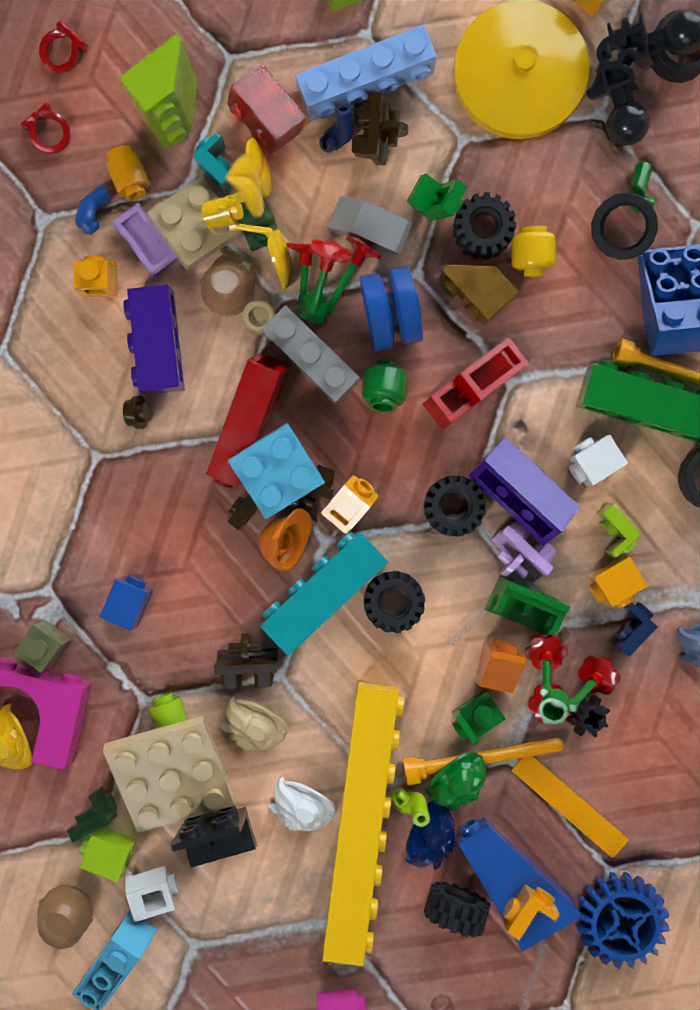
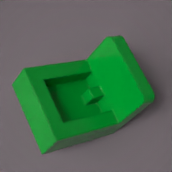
(435, 199)

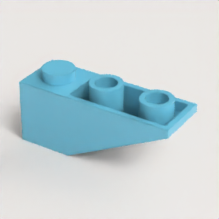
(114, 962)

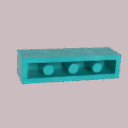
(323, 593)

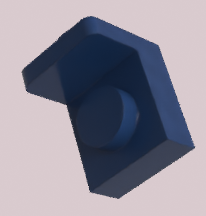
(633, 634)

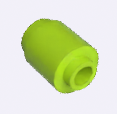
(167, 710)

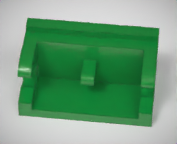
(527, 606)

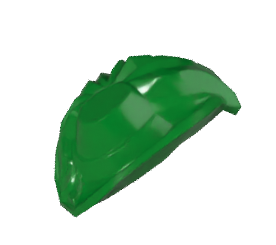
(458, 781)

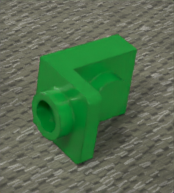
(477, 717)

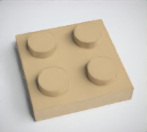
(183, 226)

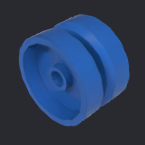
(396, 308)

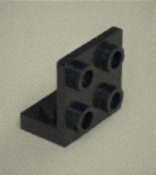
(215, 836)

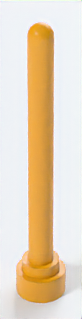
(628, 354)
(418, 769)

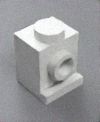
(150, 893)

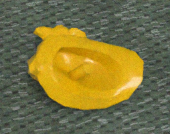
(14, 745)

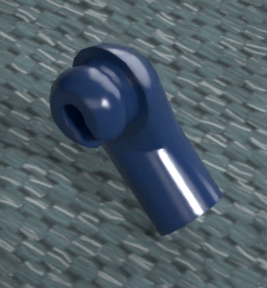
(340, 132)

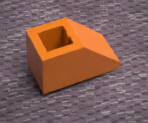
(500, 665)

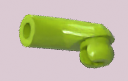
(412, 804)

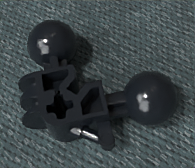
(628, 119)

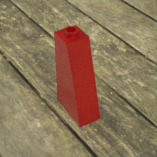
(248, 413)

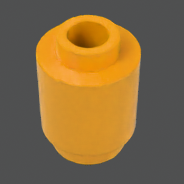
(127, 172)

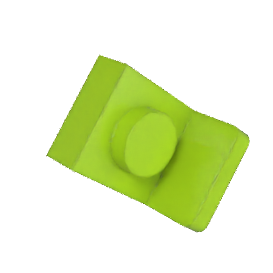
(617, 524)

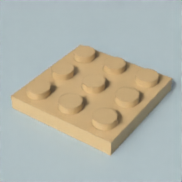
(169, 774)

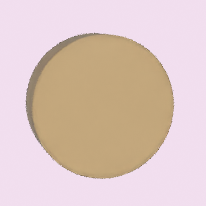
(257, 315)

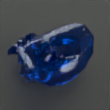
(433, 841)

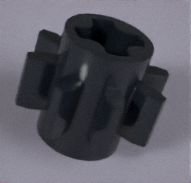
(594, 719)

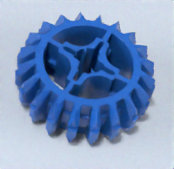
(637, 945)

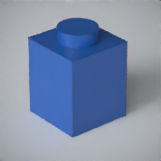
(126, 602)

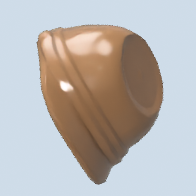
(228, 284)
(64, 916)

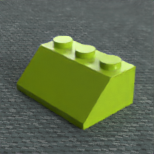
(164, 91)

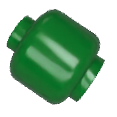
(384, 386)

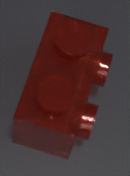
(265, 109)

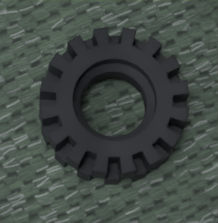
(489, 206)
(474, 499)
(400, 621)
(457, 909)

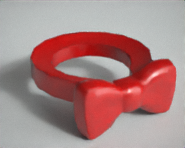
(77, 44)
(45, 111)

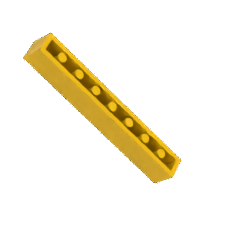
(361, 824)

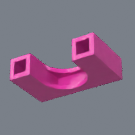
(60, 706)

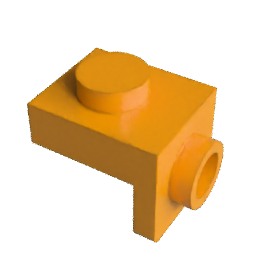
(521, 911)

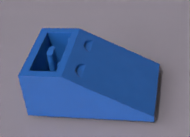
(671, 298)

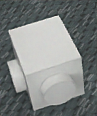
(596, 460)

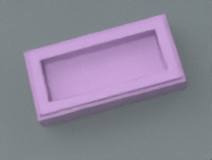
(145, 240)

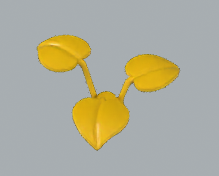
(253, 181)

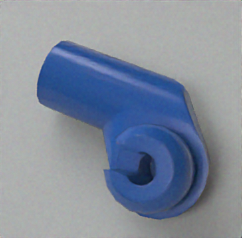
(87, 209)

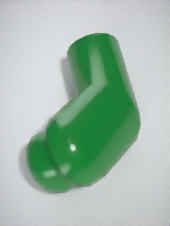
(640, 182)

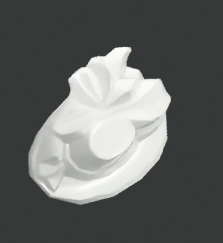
(301, 806)

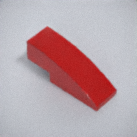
(475, 383)

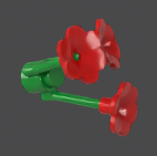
(315, 304)
(550, 701)

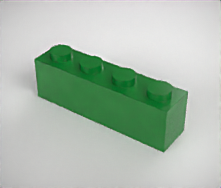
(641, 401)

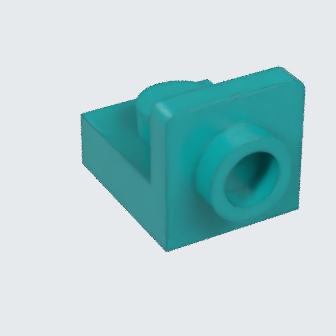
(217, 168)

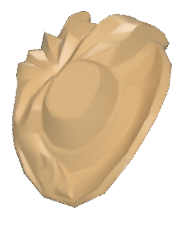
(253, 725)

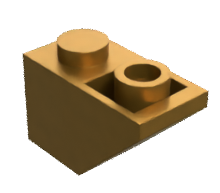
(480, 288)

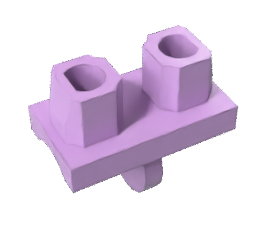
(520, 556)

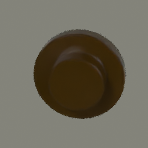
(137, 412)

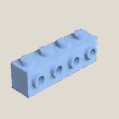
(366, 71)

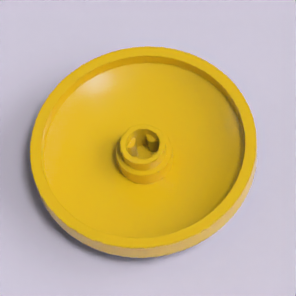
(521, 69)

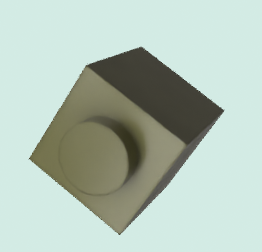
(42, 646)

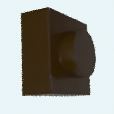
(241, 512)

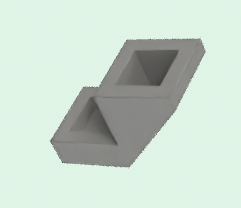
(371, 224)

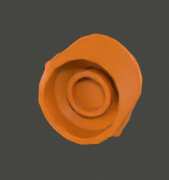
(285, 539)

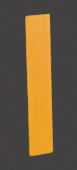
(570, 805)

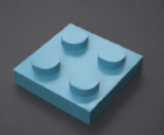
(276, 470)

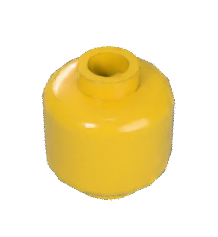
(533, 251)

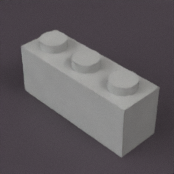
(310, 355)

